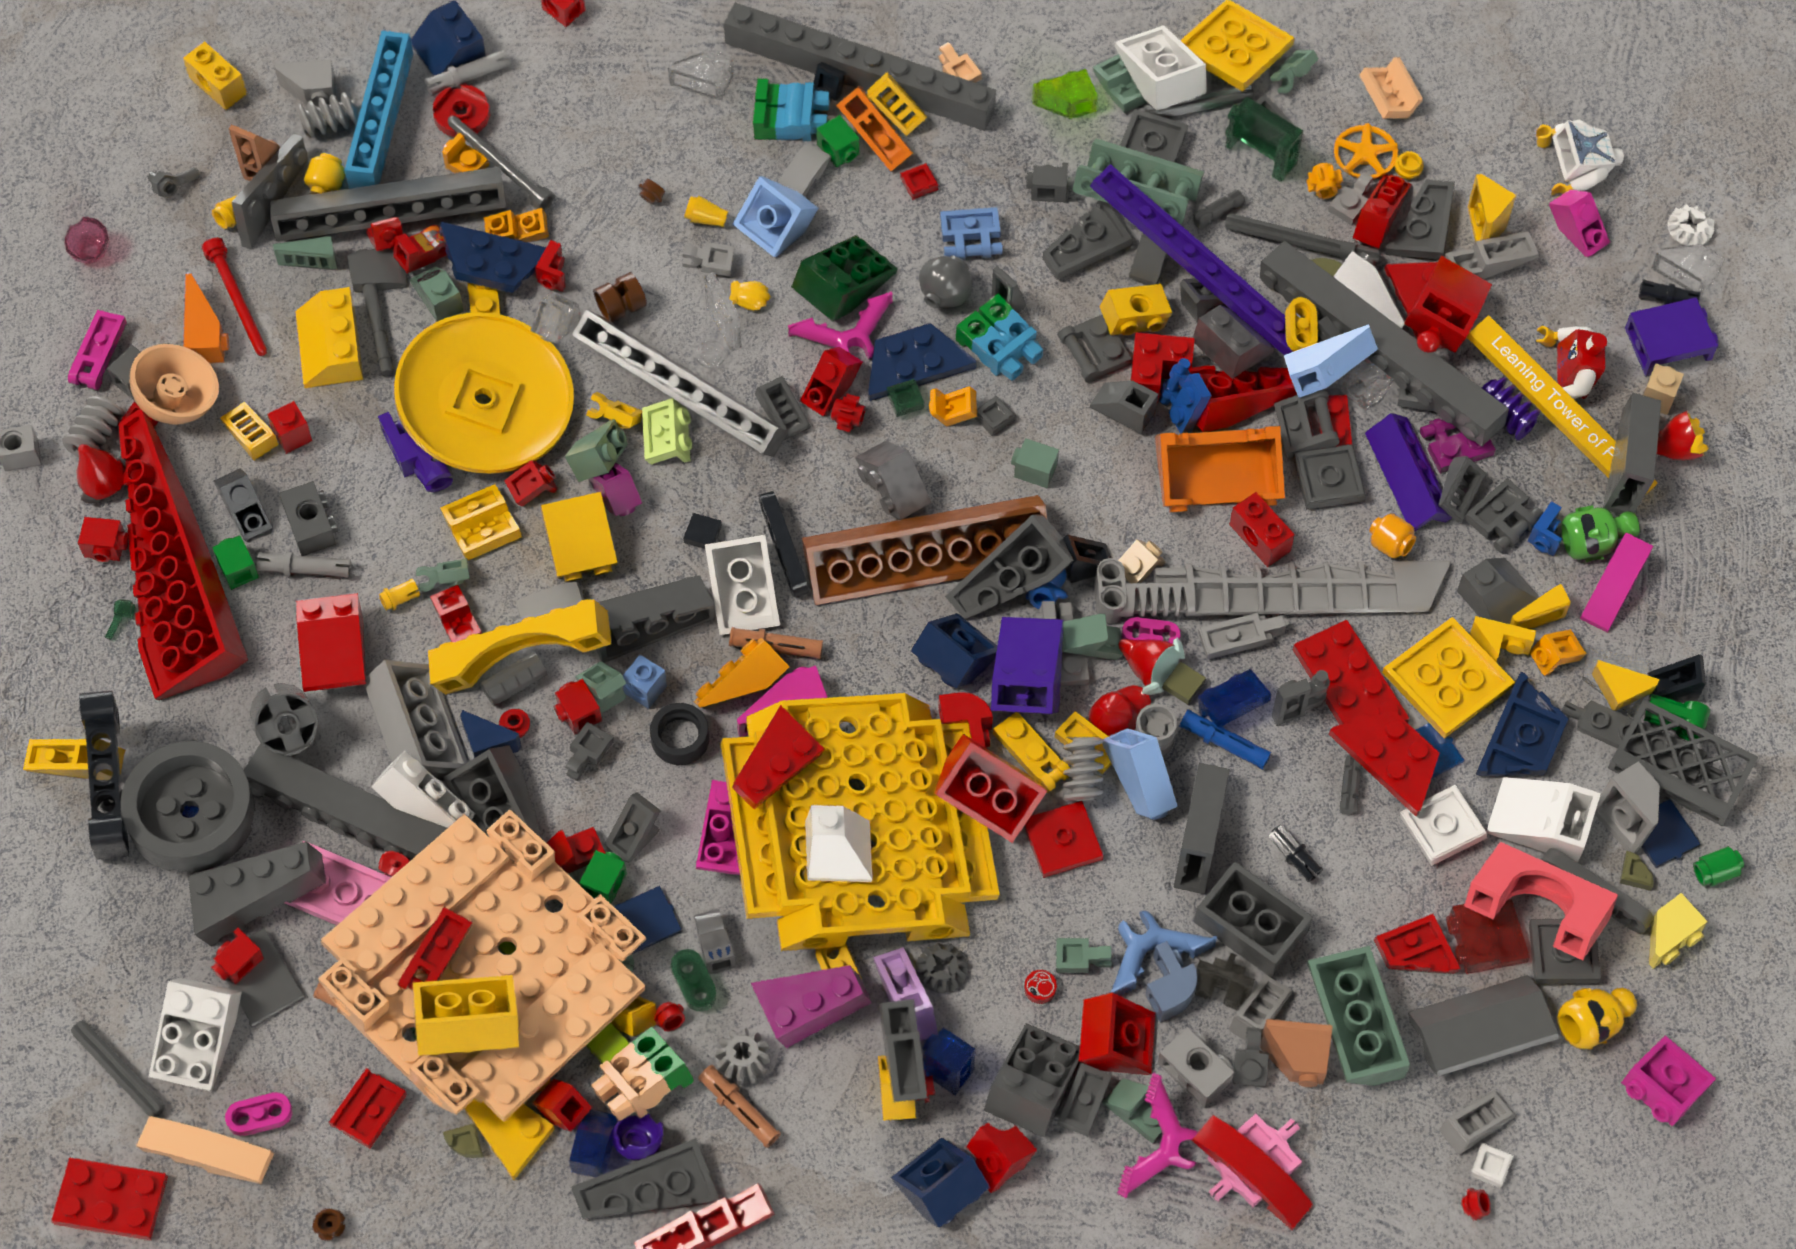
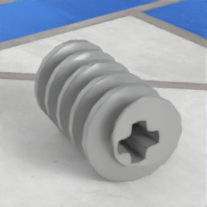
(328, 114)
(92, 424)
(1083, 768)

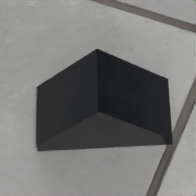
(1086, 557)
(1680, 680)

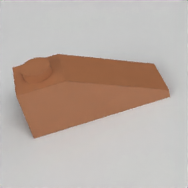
(251, 151)

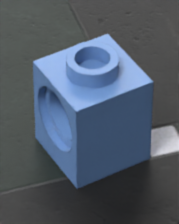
(644, 681)

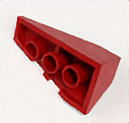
(1241, 396)

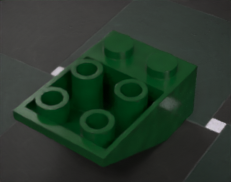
(842, 277)

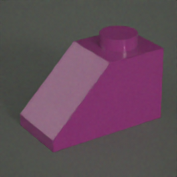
(617, 491)

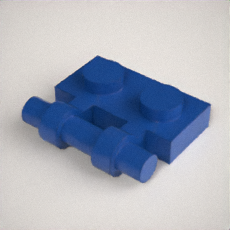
(1188, 401)

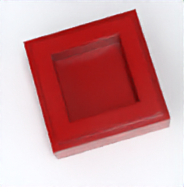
(919, 181)

